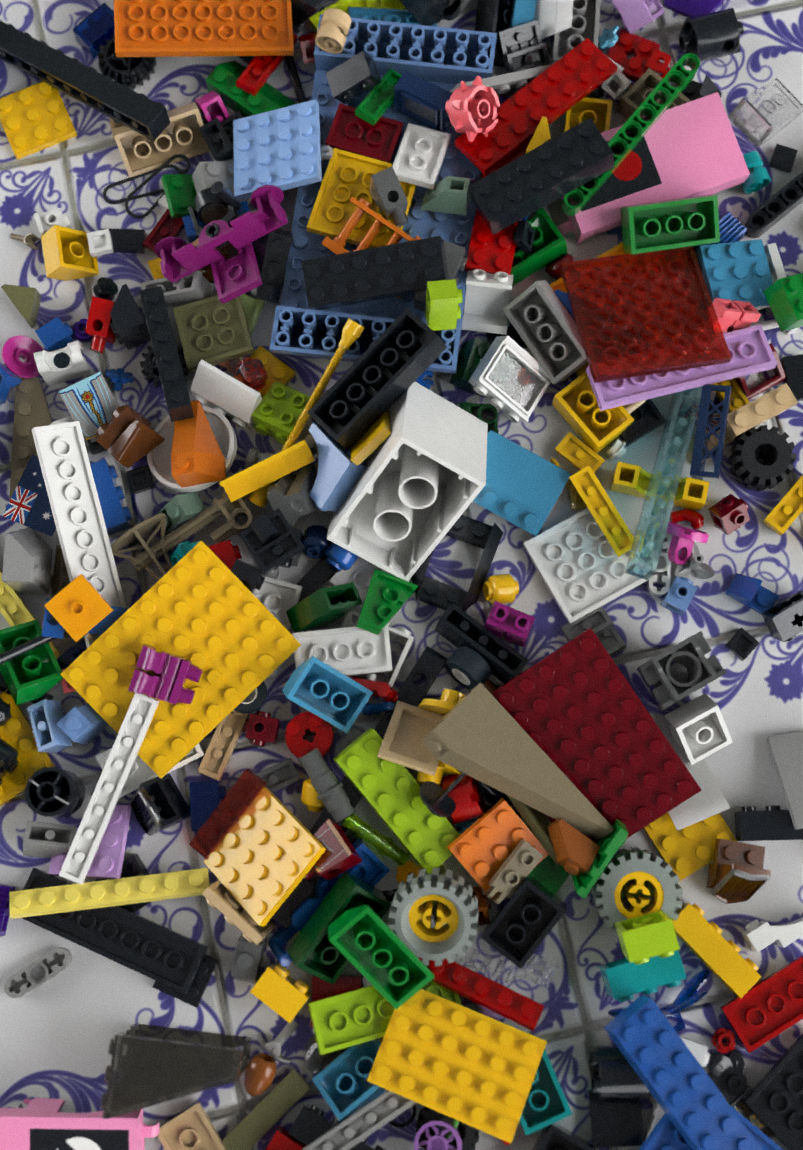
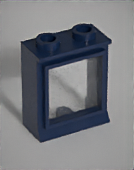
(422, 101)

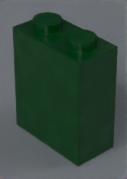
(324, 607)

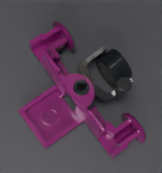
(219, 211)

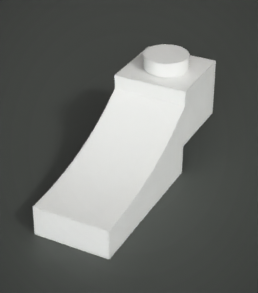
(761, 934)

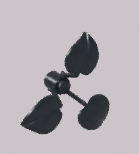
(443, 806)

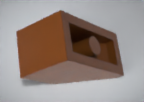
(572, 848)

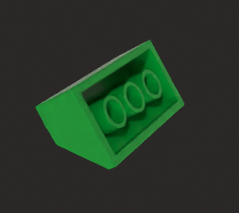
(223, 82)
(379, 954)

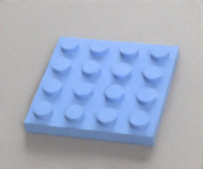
(277, 149)

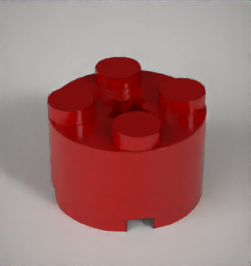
(297, 731)
(466, 797)

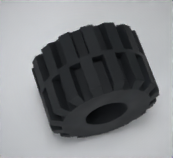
(766, 445)

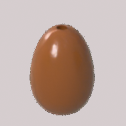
(259, 1074)

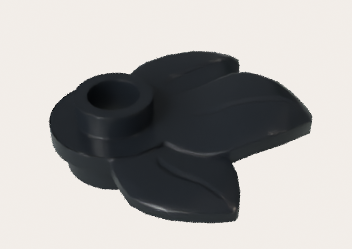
(725, 1069)

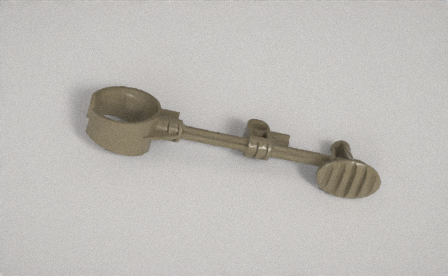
(219, 508)

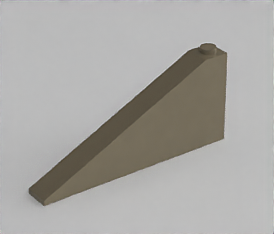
(496, 750)

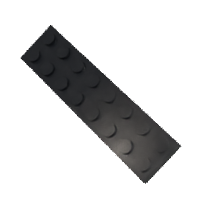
(124, 938)

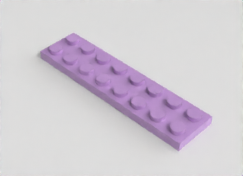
(748, 352)

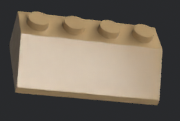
(179, 137)

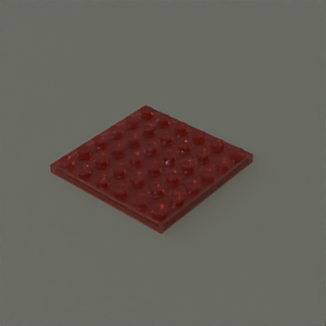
(644, 313)

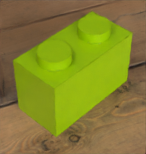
(442, 304)

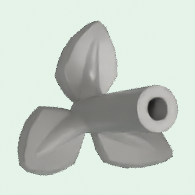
(695, 563)
(274, 1047)

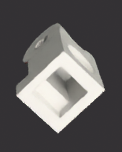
(617, 85)

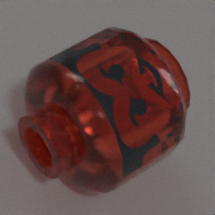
(252, 373)

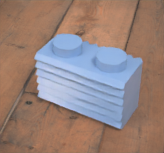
(44, 720)

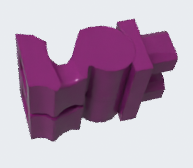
(509, 620)
(170, 682)

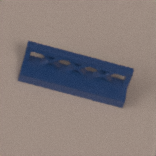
(704, 431)

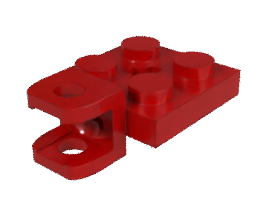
(646, 52)

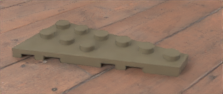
(29, 412)

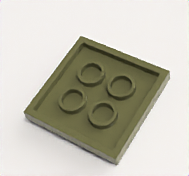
(213, 331)

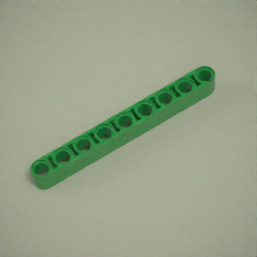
(637, 126)

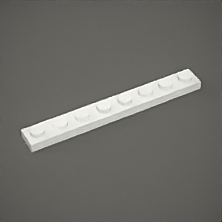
(109, 788)

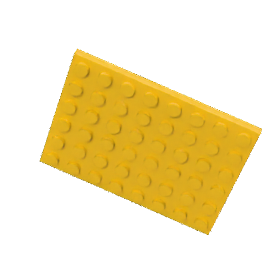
(198, 615)

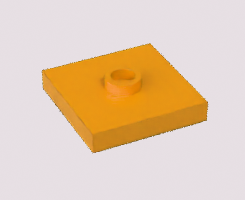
(78, 607)

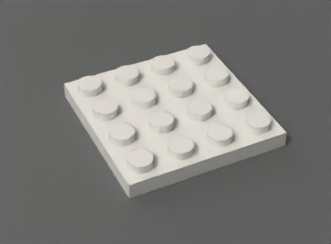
(580, 566)

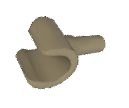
(29, 239)

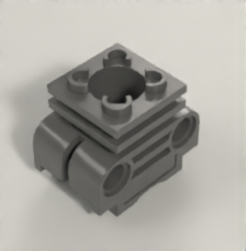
(692, 656)

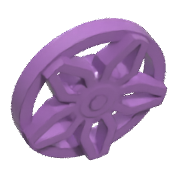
(437, 1141)

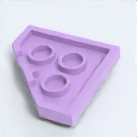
(110, 853)

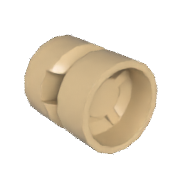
(333, 31)

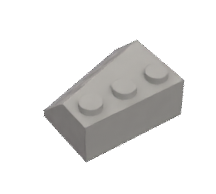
(27, 563)

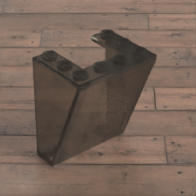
(168, 1063)

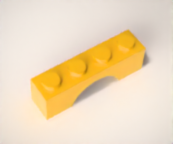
(634, 481)

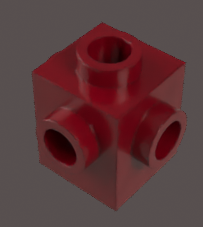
(729, 514)
(270, 730)

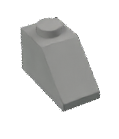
(47, 839)

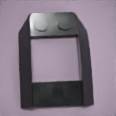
(444, 595)

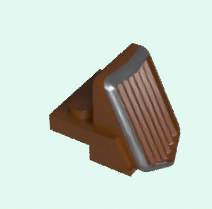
(736, 871)

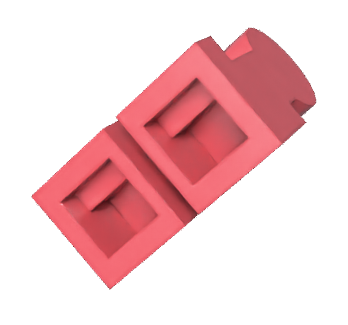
(734, 314)

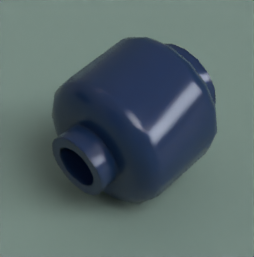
(315, 541)

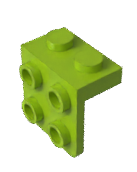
(279, 411)

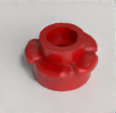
(717, 1038)

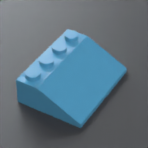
(520, 484)

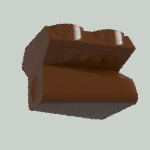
(128, 436)

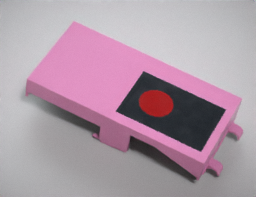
(681, 156)

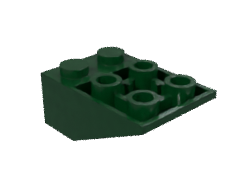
(470, 356)

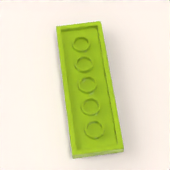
(358, 1016)

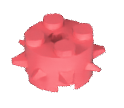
(473, 109)

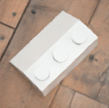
(225, 394)

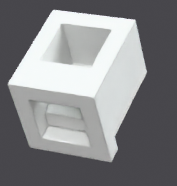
(49, 219)

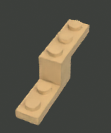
(751, 416)

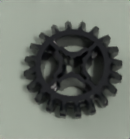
(123, 73)

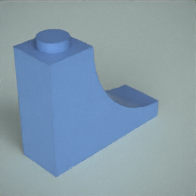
(335, 471)
(82, 724)

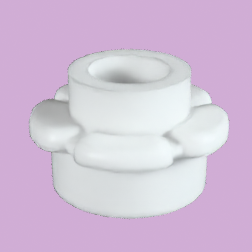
(616, 449)

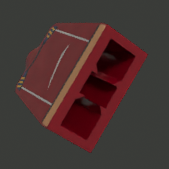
(339, 852)

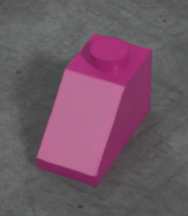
(211, 107)

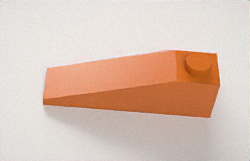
(195, 451)

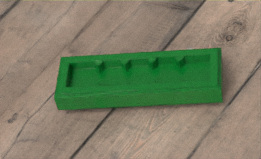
(379, 98)

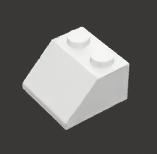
(698, 728)

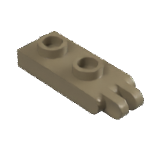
(513, 871)

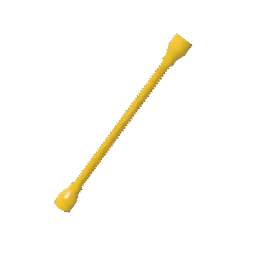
(350, 333)

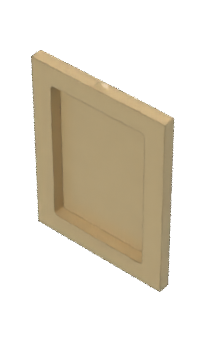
(403, 738)

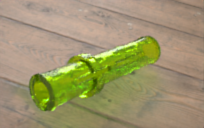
(384, 845)

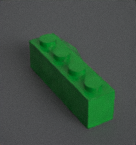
(546, 248)

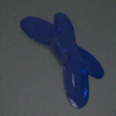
(684, 999)

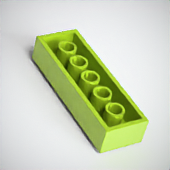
(397, 801)

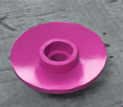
(23, 348)

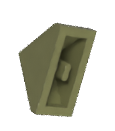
(26, 300)

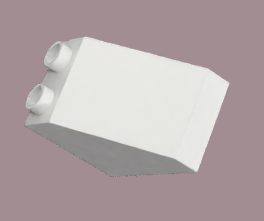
(413, 483)

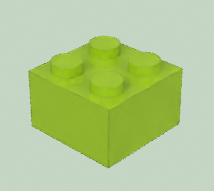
(647, 937)

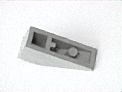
(182, 292)

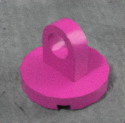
(683, 539)

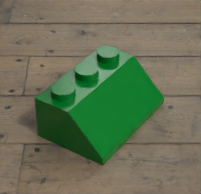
(30, 673)

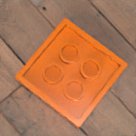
(491, 841)

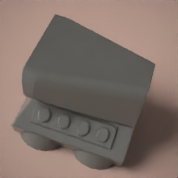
(292, 494)

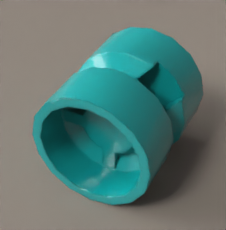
(758, 175)

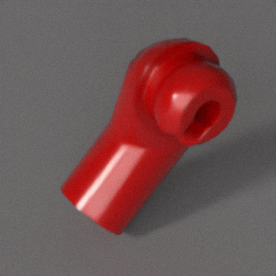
(689, 515)

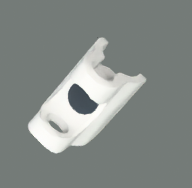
(62, 364)

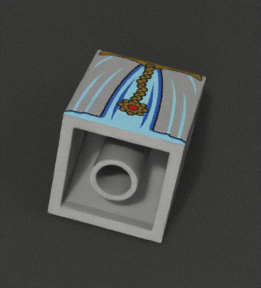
(90, 403)

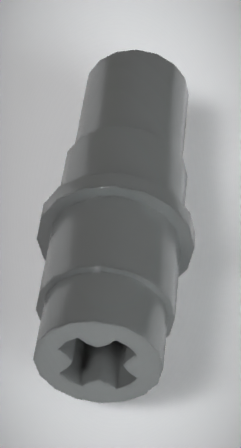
(327, 785)

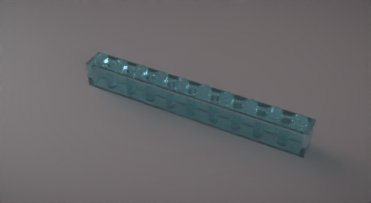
(663, 483)

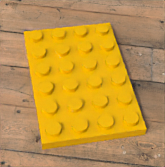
(458, 1063)

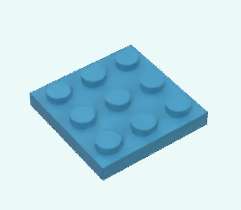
(736, 271)

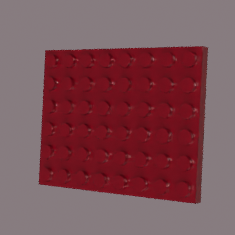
(599, 733)

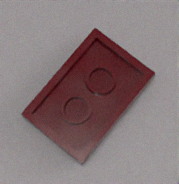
(360, 137)

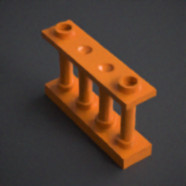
(338, 243)

